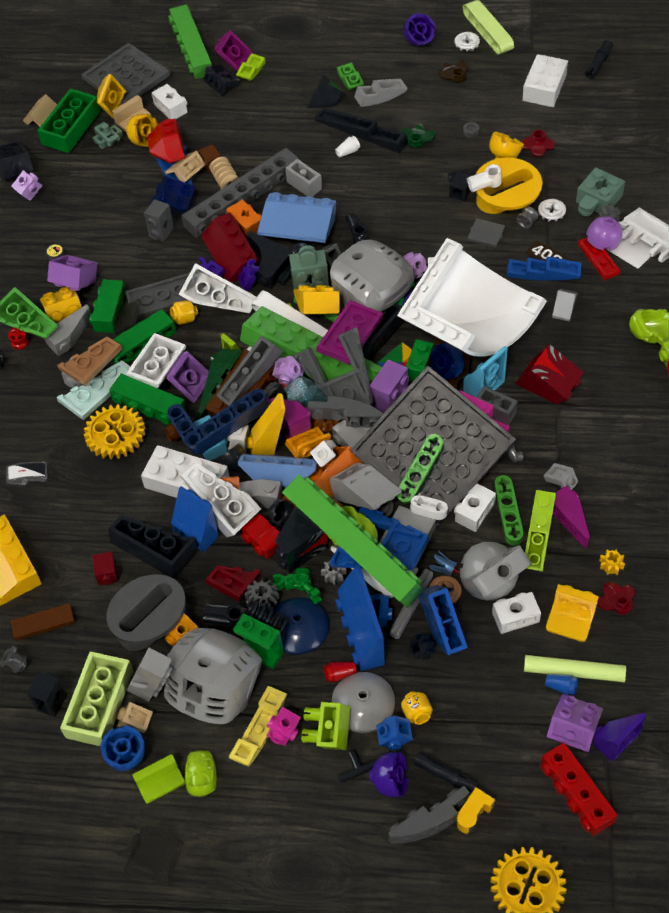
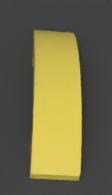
(255, 736)

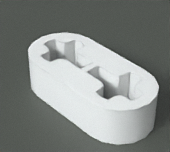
(428, 507)

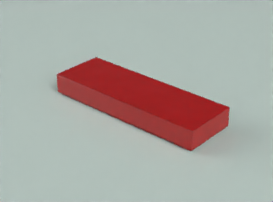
(600, 259)

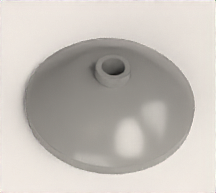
(365, 711)

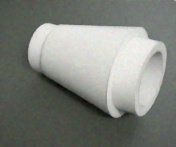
(347, 147)

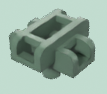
(102, 136)

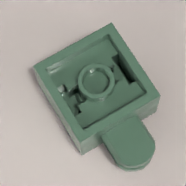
(597, 193)
(308, 266)

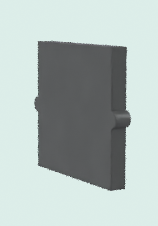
(486, 233)

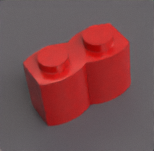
(260, 535)

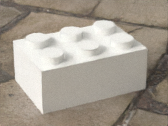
(545, 80)

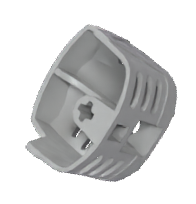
(371, 275)
(218, 680)

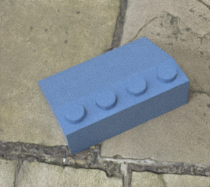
(297, 217)

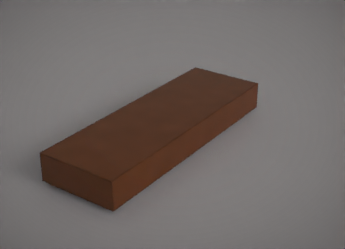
(42, 622)

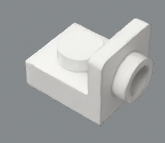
(324, 452)

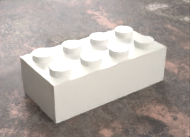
(166, 467)

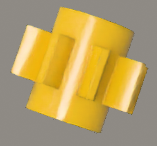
(612, 562)

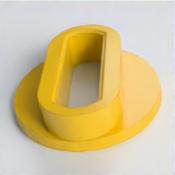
(518, 197)

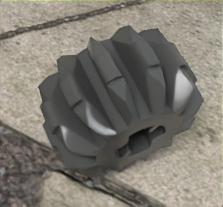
(266, 589)

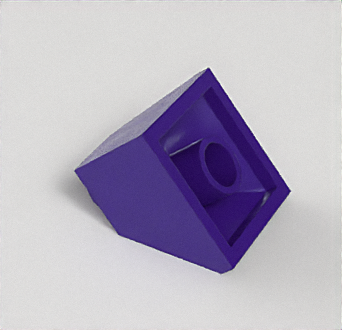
(617, 735)

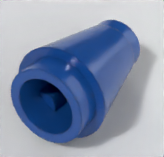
(563, 683)

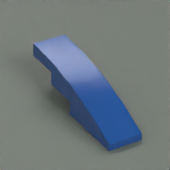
(543, 270)

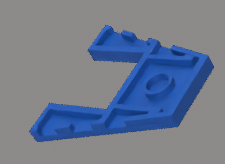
(401, 541)

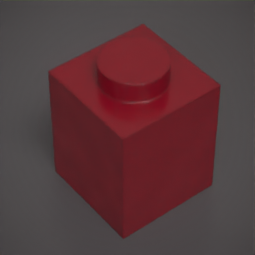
(105, 568)

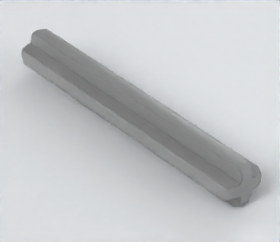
(406, 613)

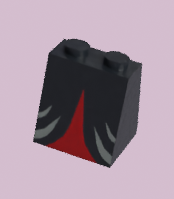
(298, 541)

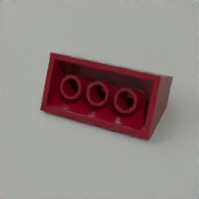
(228, 246)

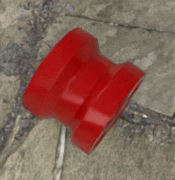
(18, 339)

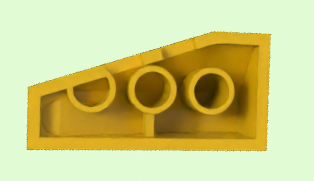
(267, 429)

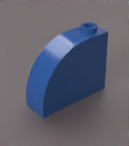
(442, 619)

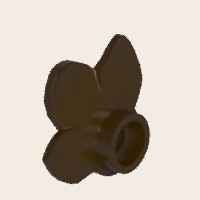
(455, 73)

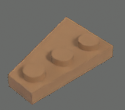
(90, 363)

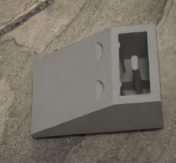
(363, 487)

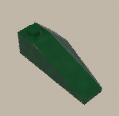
(219, 369)

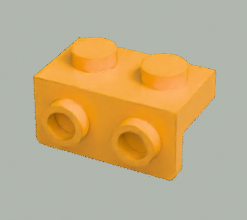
(304, 443)

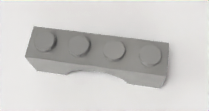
(150, 675)

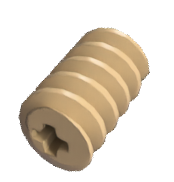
(223, 172)

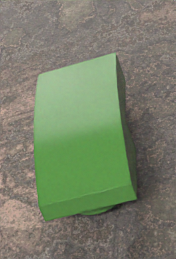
(349, 76)

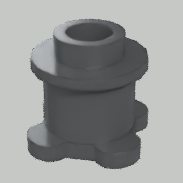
(14, 660)

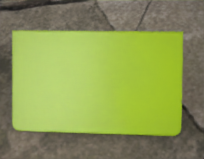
(158, 779)

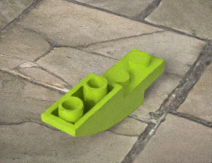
(539, 529)

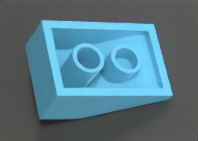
(487, 374)

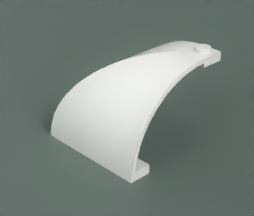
(469, 304)

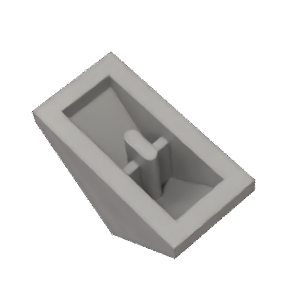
(564, 304)

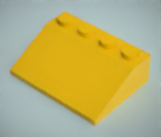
(16, 569)

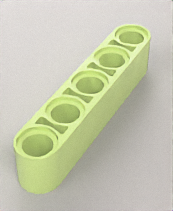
(488, 27)

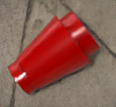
(339, 670)

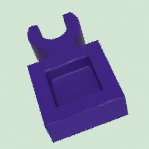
(212, 267)
(247, 275)

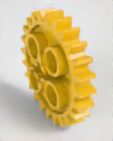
(129, 426)
(508, 877)

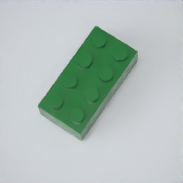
(69, 120)

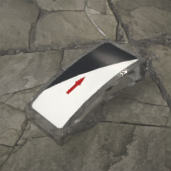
(26, 471)

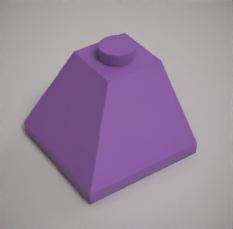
(188, 376)

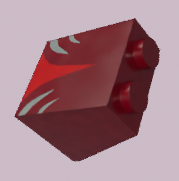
(550, 376)

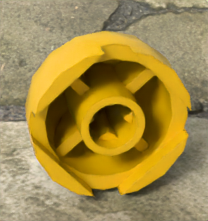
(139, 128)
(503, 146)

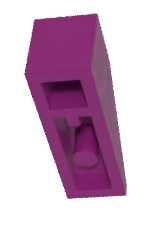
(570, 514)

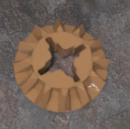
(451, 584)

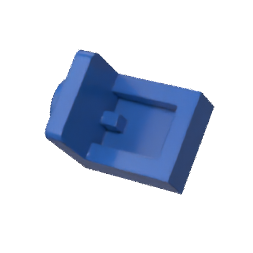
(382, 603)

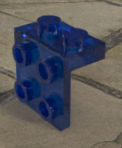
(175, 193)

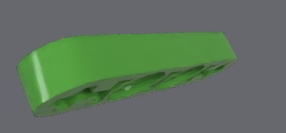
(421, 469)
(511, 509)

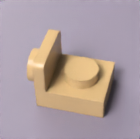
(134, 716)

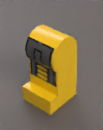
(472, 809)

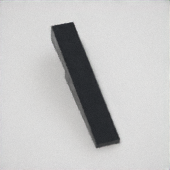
(364, 129)

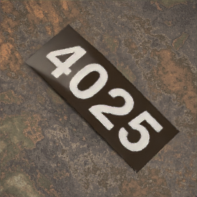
(541, 252)

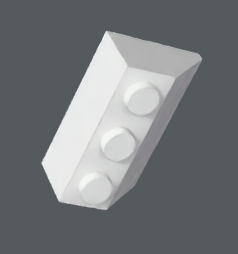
(156, 360)

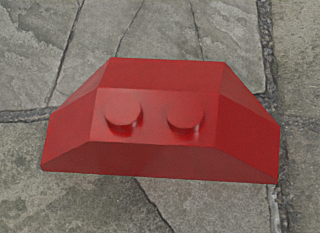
(166, 141)

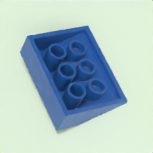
(360, 621)

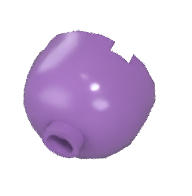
(604, 233)

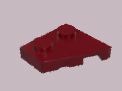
(232, 580)

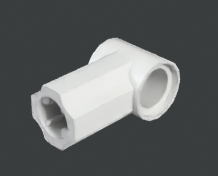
(490, 177)

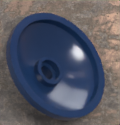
(309, 632)

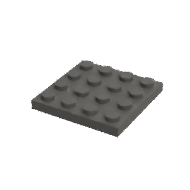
(131, 68)

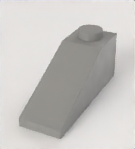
(69, 331)
(262, 491)

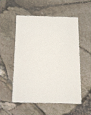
(633, 254)

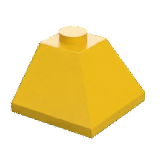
(110, 94)

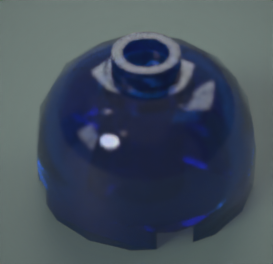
(447, 361)

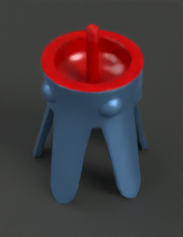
(449, 567)

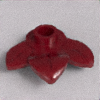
(538, 143)
(617, 598)

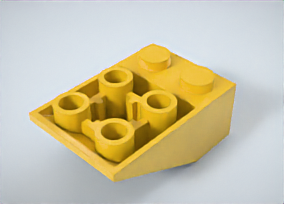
(317, 299)

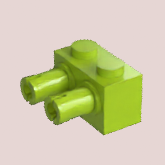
(332, 727)

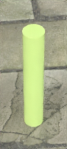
(578, 668)

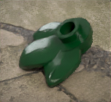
(418, 136)

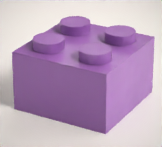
(72, 272)
(389, 385)

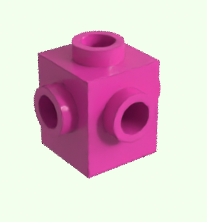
(283, 726)

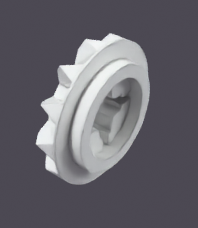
(472, 38)
(546, 206)

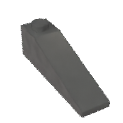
(250, 370)

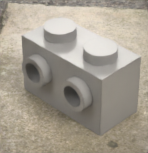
(303, 178)

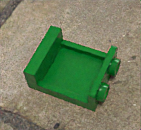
(262, 639)

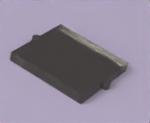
(127, 316)

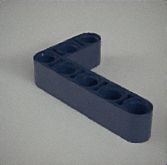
(218, 422)

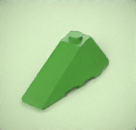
(24, 315)

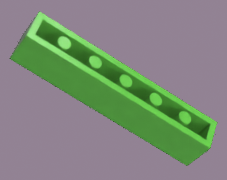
(190, 41)

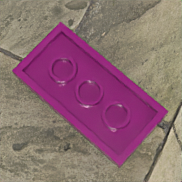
(352, 316)

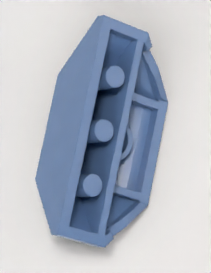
(276, 467)

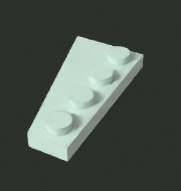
(88, 398)

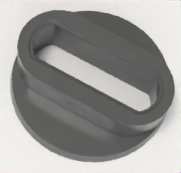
(136, 601)

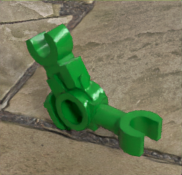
(299, 580)

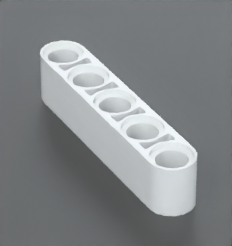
(274, 304)

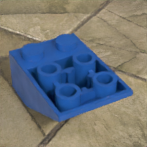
(194, 518)

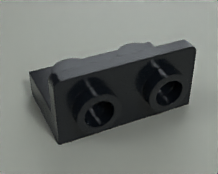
(220, 78)

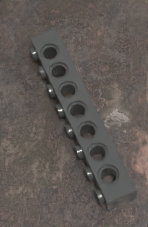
(245, 188)

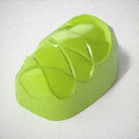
(200, 773)

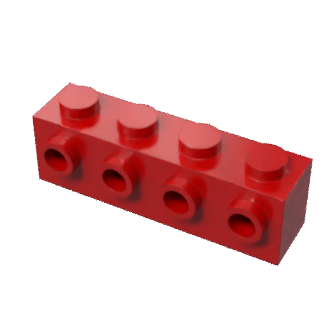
(578, 789)

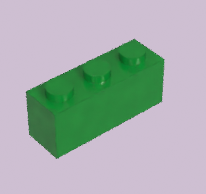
(108, 305)

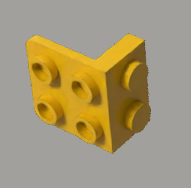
(60, 304)
(572, 613)

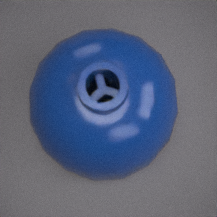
(123, 748)

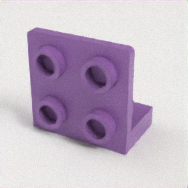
(574, 722)

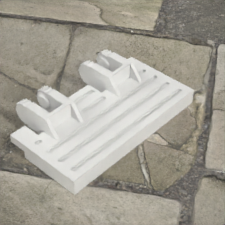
(649, 229)

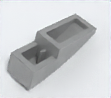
(379, 92)

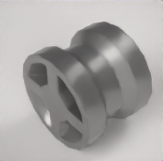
(527, 217)

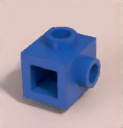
(394, 732)

